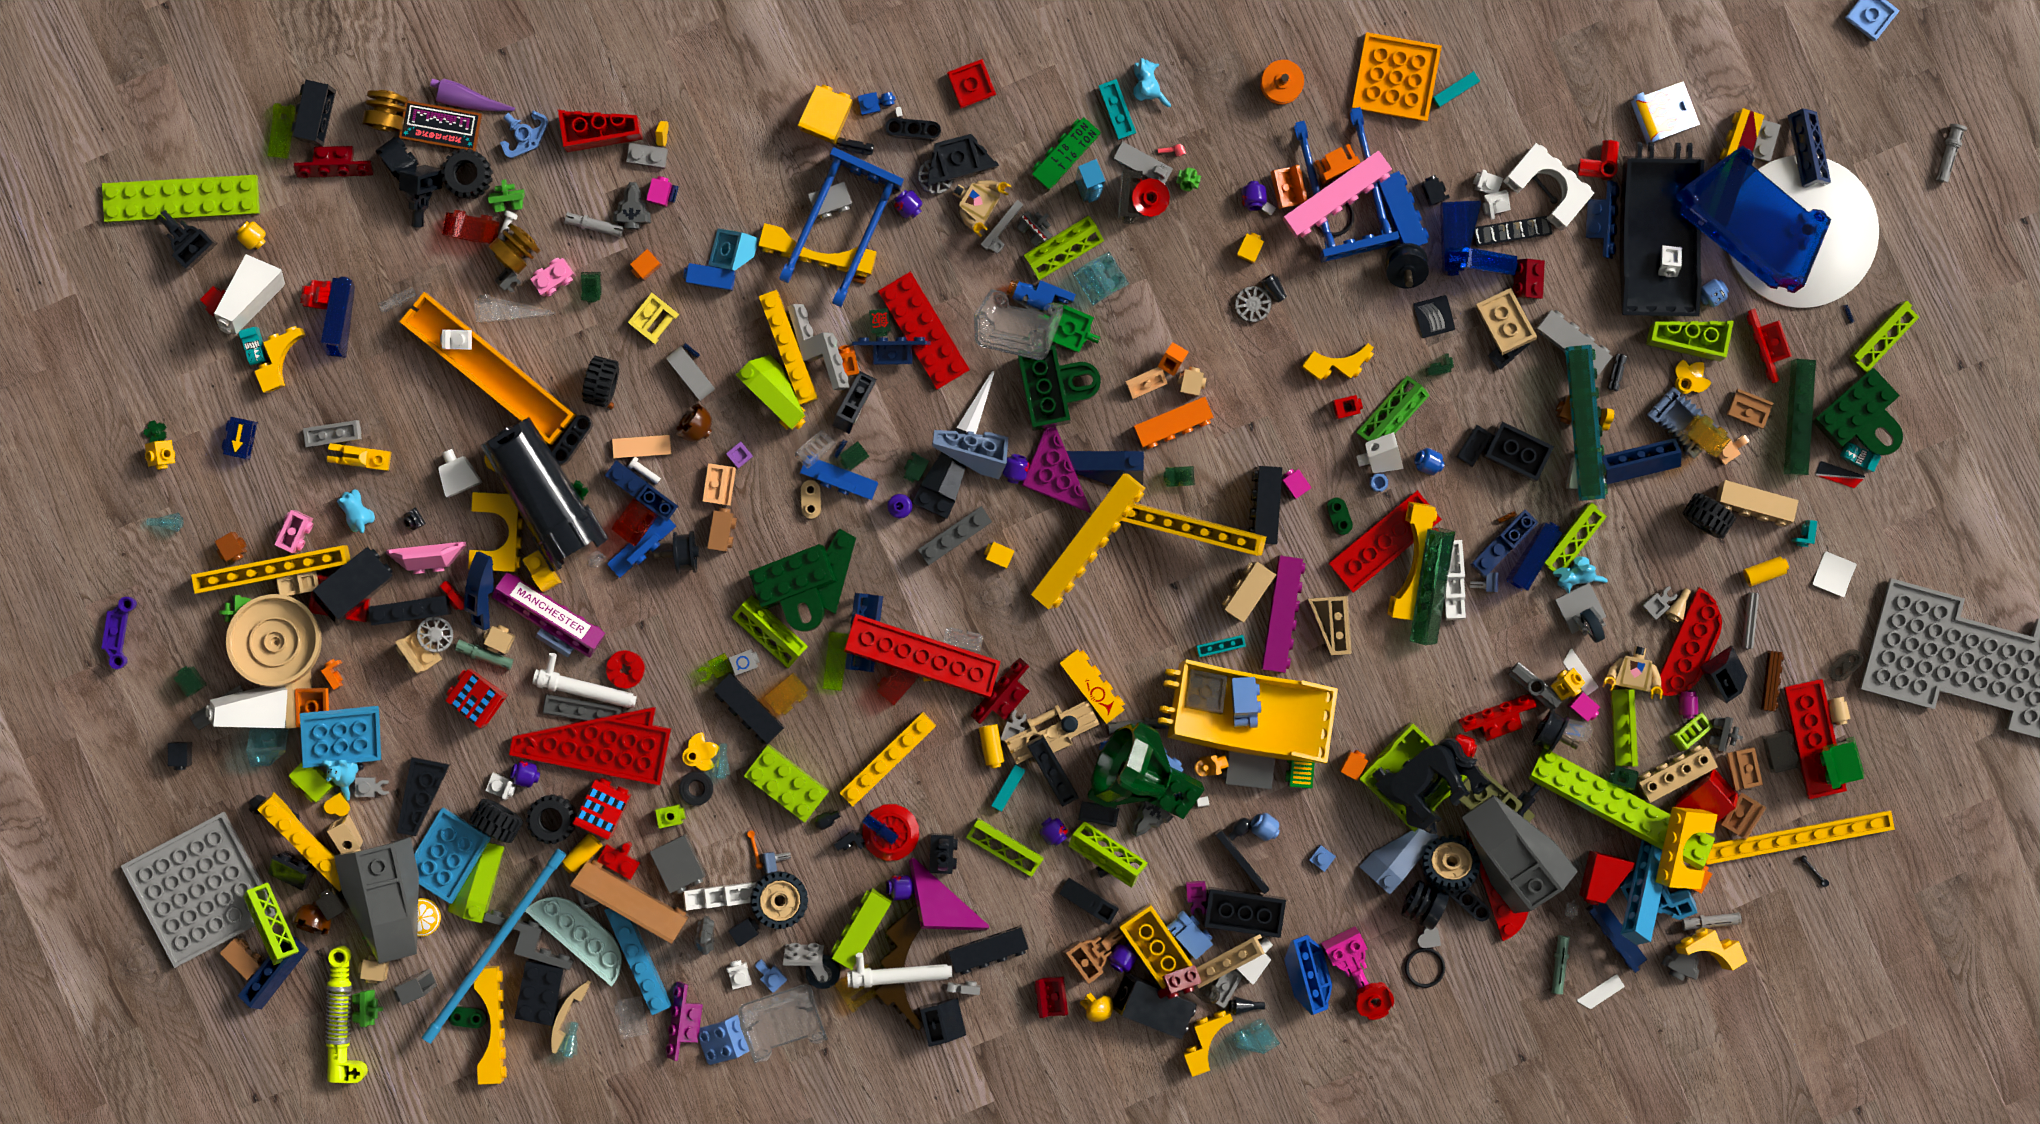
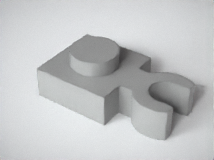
(1658, 604)
(1013, 728)
(368, 787)
(968, 987)

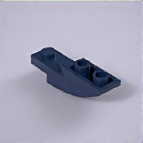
(641, 490)
(1504, 543)
(477, 588)

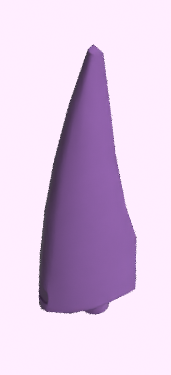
(463, 97)

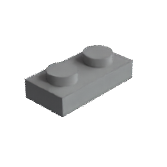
(1766, 141)
(647, 155)
(1227, 986)

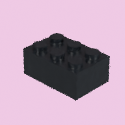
(313, 112)
(1518, 451)
(540, 992)

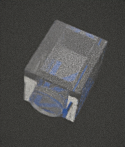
(1578, 730)

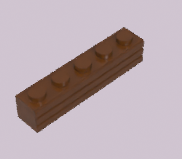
(1772, 681)

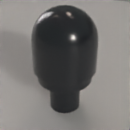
(826, 819)
(1240, 828)

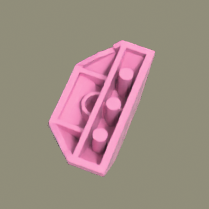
(427, 557)

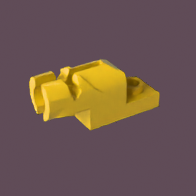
(360, 457)

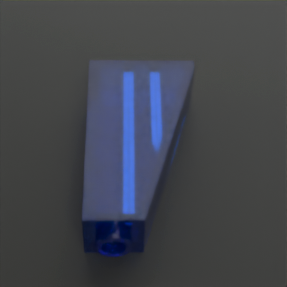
(1457, 228)
(1482, 261)
(338, 317)
(1534, 556)

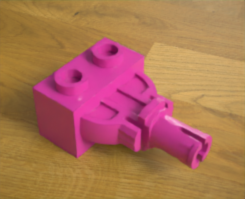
(1347, 952)

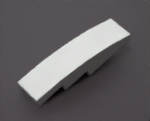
(1455, 587)
(718, 896)

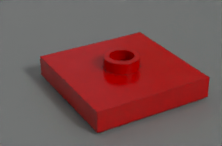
(971, 83)

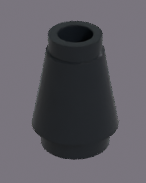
(1273, 287)

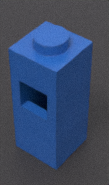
(709, 276)

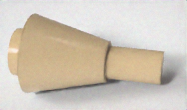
(1677, 610)

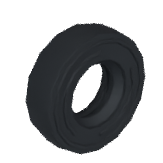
(684, 788)

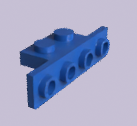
(841, 478)
(636, 554)

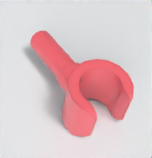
(1178, 149)

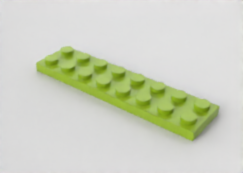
(181, 198)

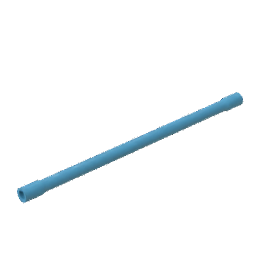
(436, 1026)

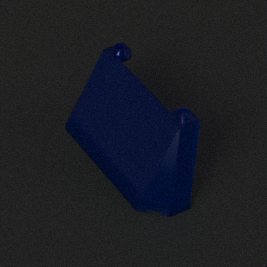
(1755, 221)

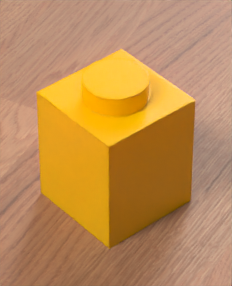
(1250, 247)
(999, 554)

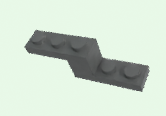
(529, 940)

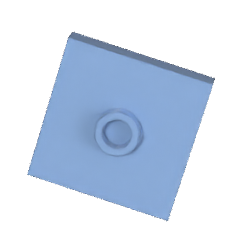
(1872, 16)

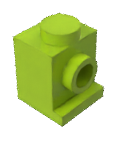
(663, 821)

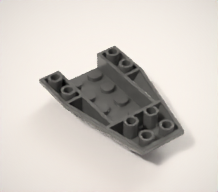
(1517, 856)
(383, 896)

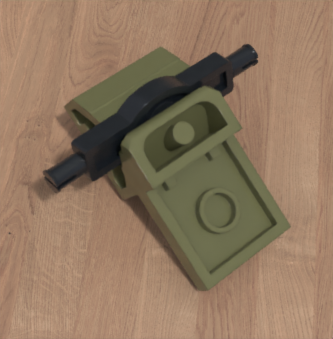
(1520, 804)

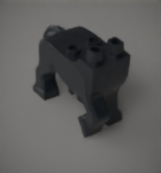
(1424, 775)

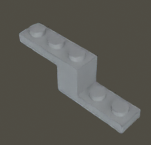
(818, 346)

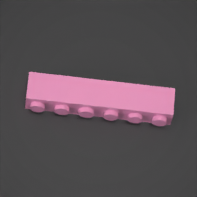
(1337, 194)

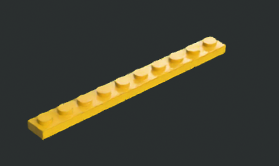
(1801, 836)

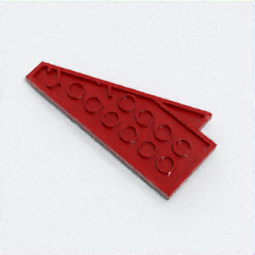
(611, 745)

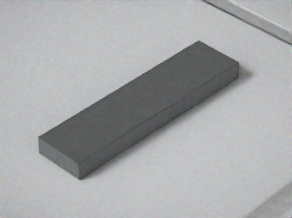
(577, 708)

